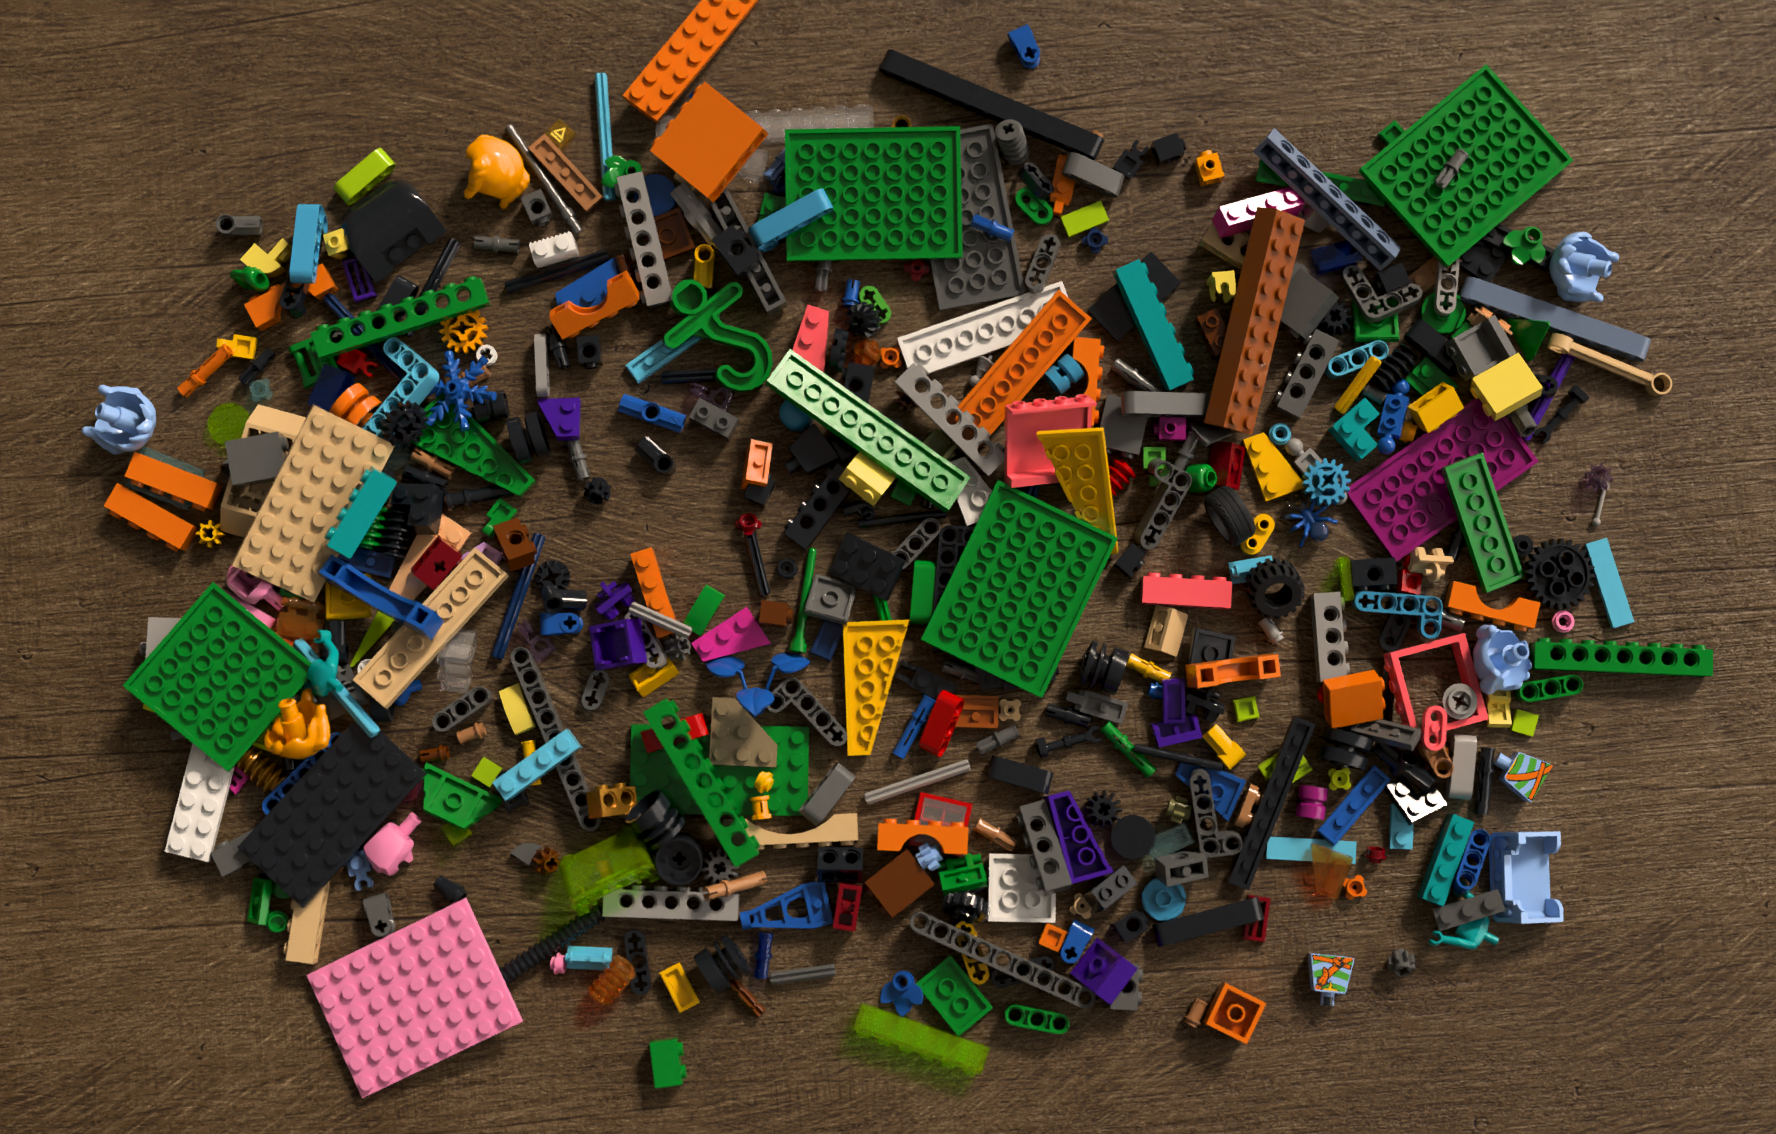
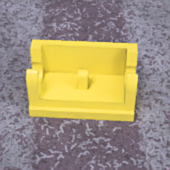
(1223, 283)

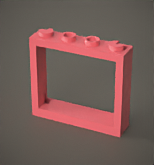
(1465, 669)

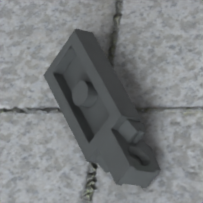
(1098, 705)

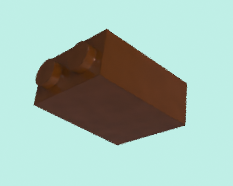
(898, 883)

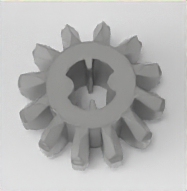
(717, 860)

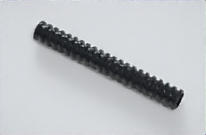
(551, 944)

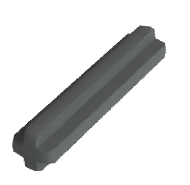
(802, 974)

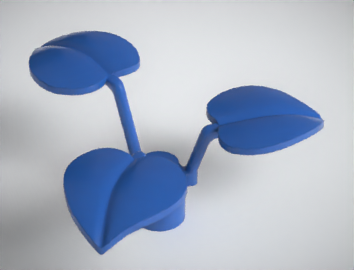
(756, 699)

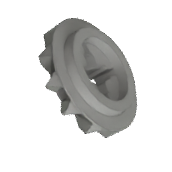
(1468, 698)

